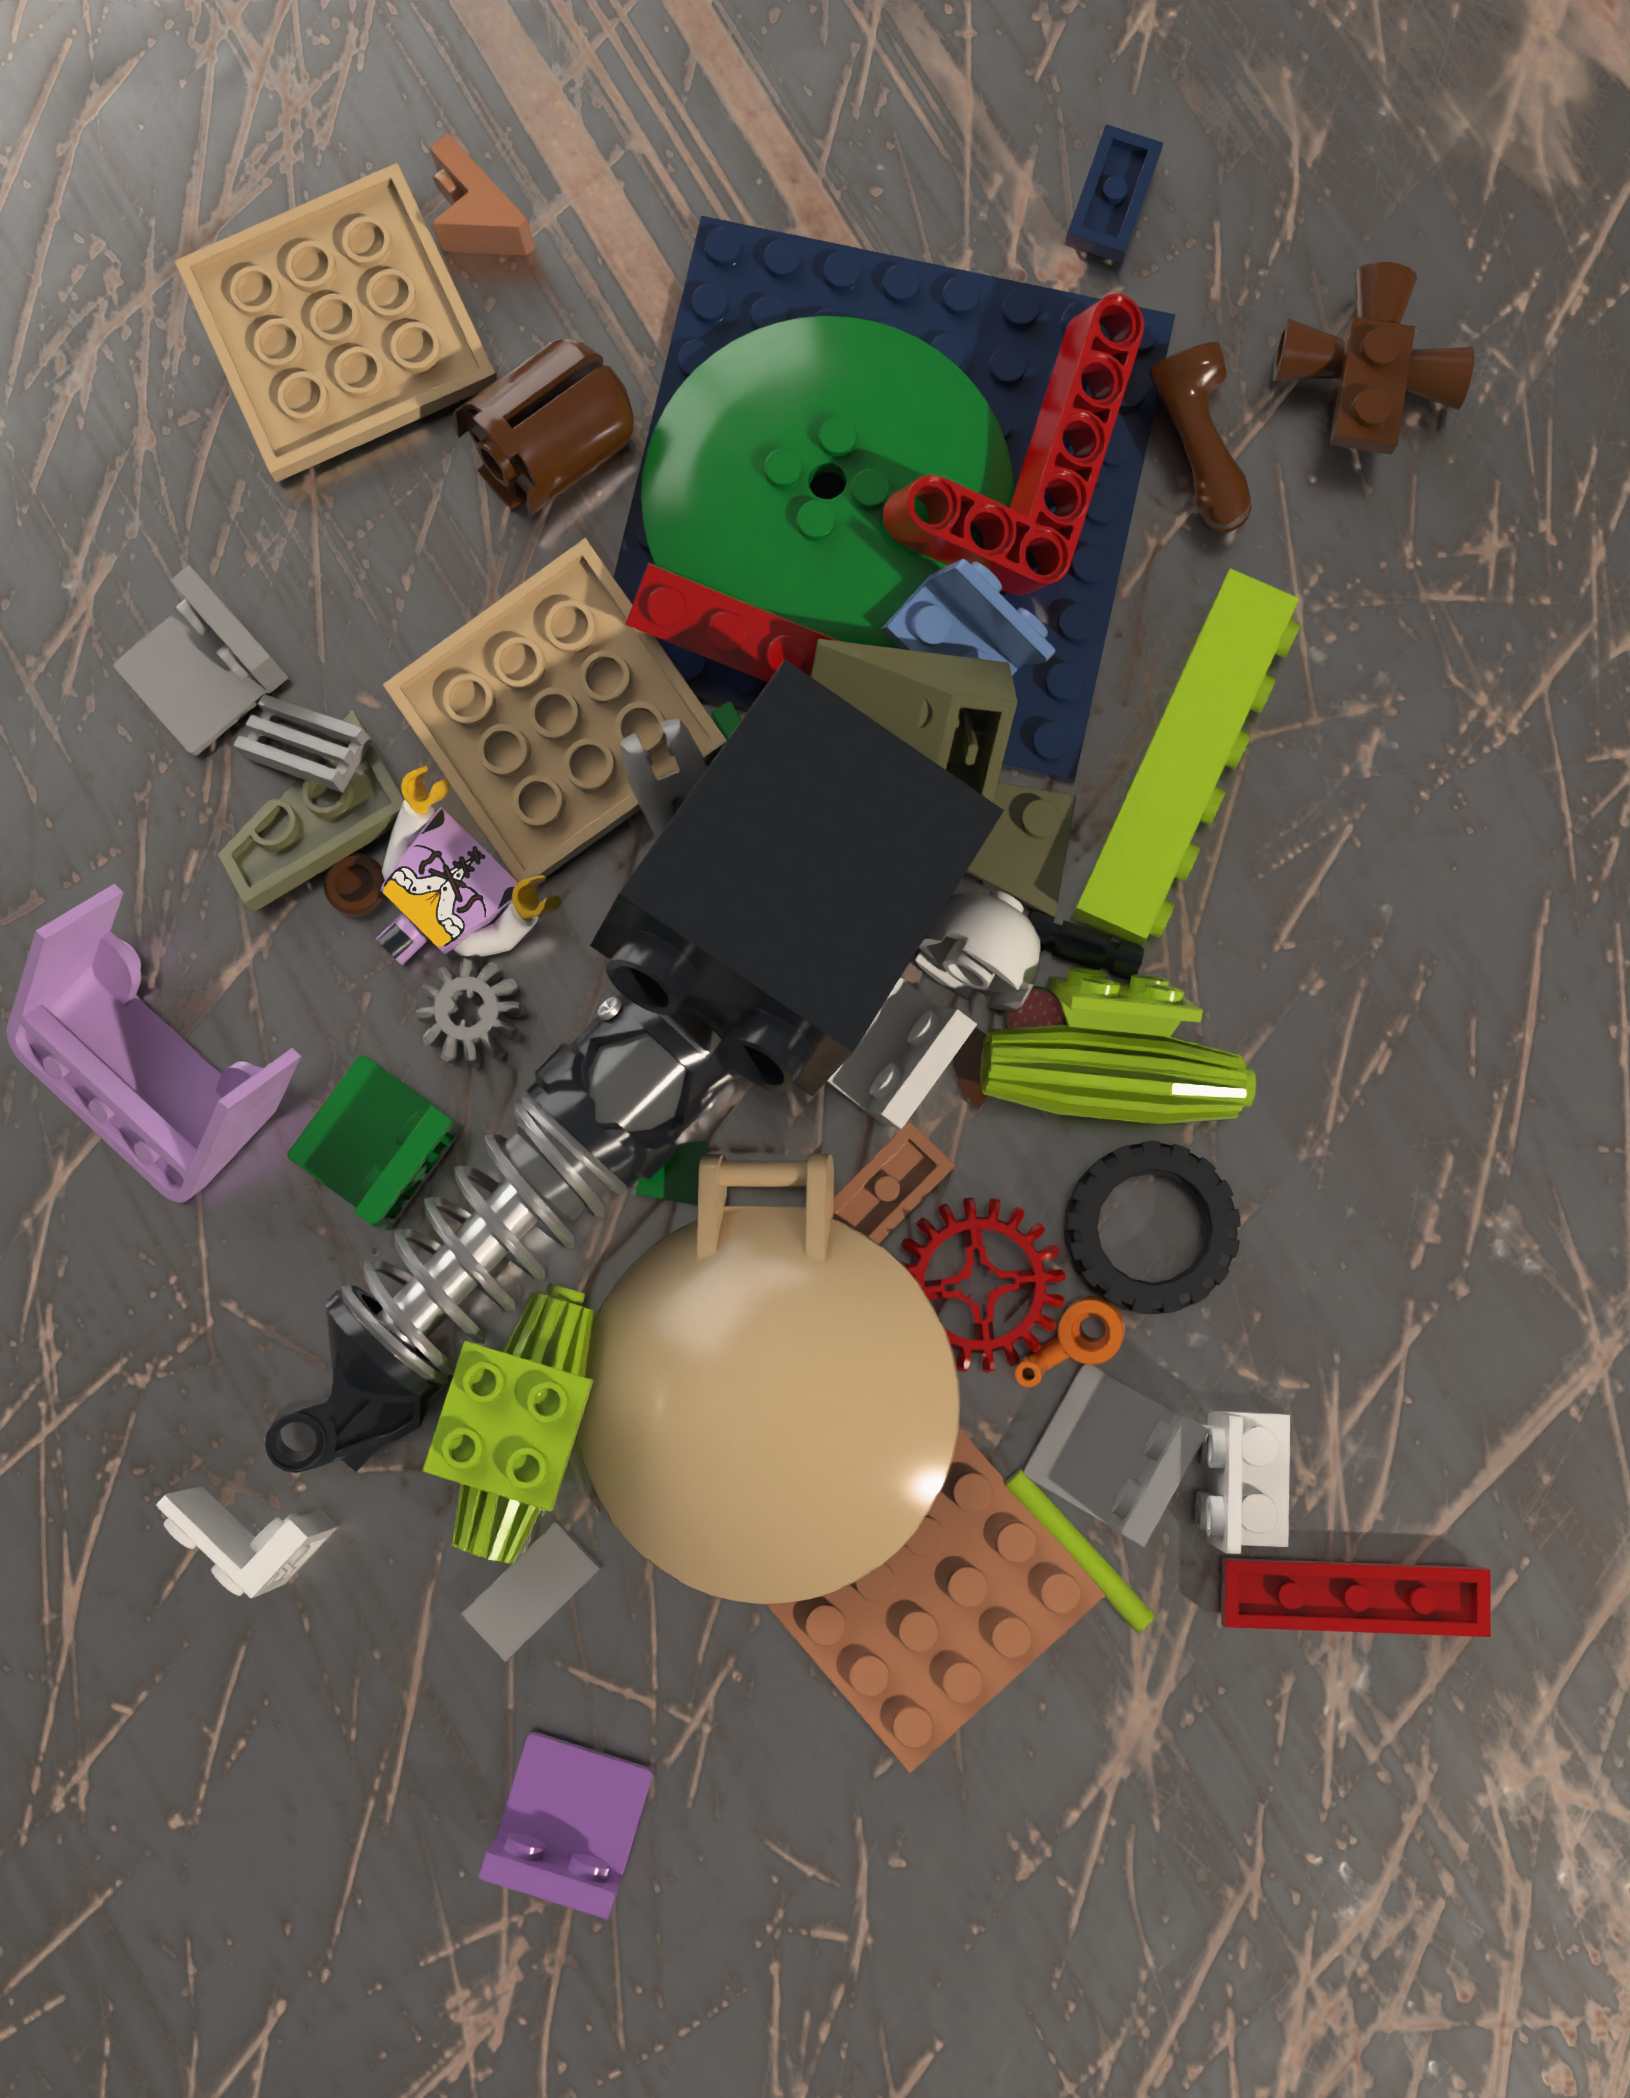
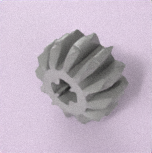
(449, 1010)

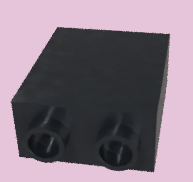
(794, 884)

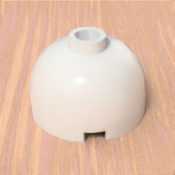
(983, 947)

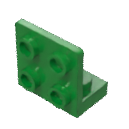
(374, 1142)

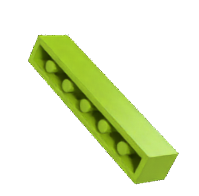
(1186, 758)

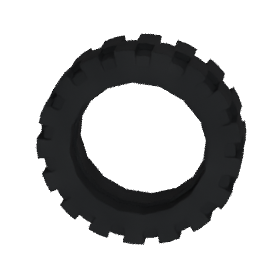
(1217, 1212)

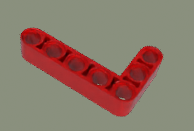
(1046, 468)

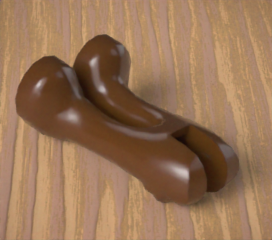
(1184, 388)

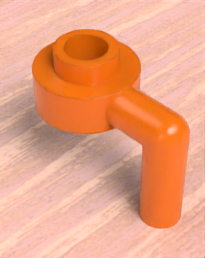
(1073, 1342)

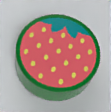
(1039, 1009)

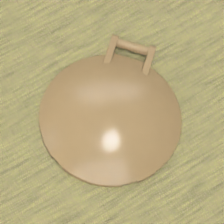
(768, 1395)

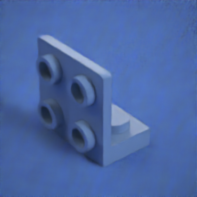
(966, 616)

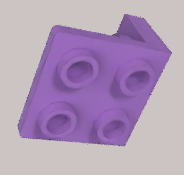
(568, 1825)

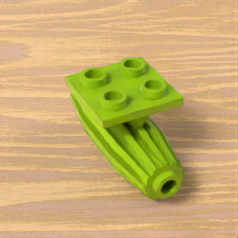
(1116, 1057)
(514, 1423)

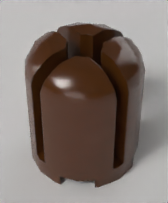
(547, 423)

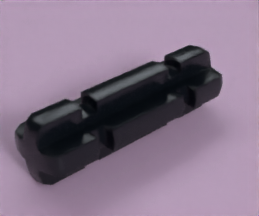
(1087, 945)

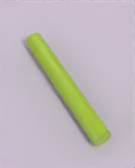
(1117, 1591)

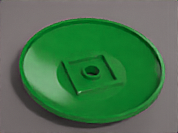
(799, 400)

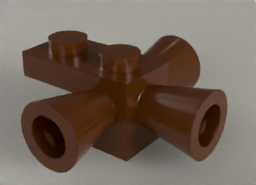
(1374, 362)

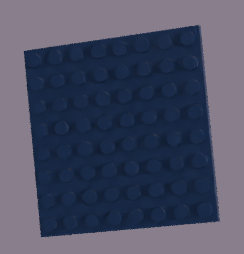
(1007, 345)

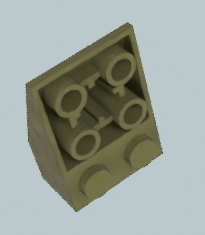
(937, 703)

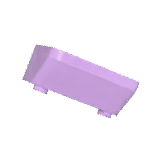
(124, 1065)

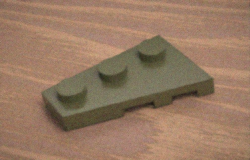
(311, 828)
(1027, 846)

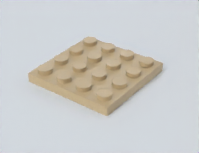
(336, 322)
(534, 710)

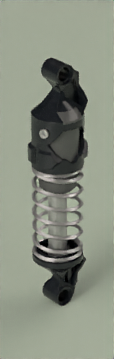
(590, 1126)

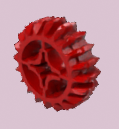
(1033, 1278)

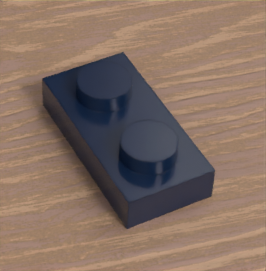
(1113, 193)

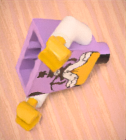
(450, 884)

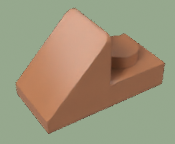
(480, 213)

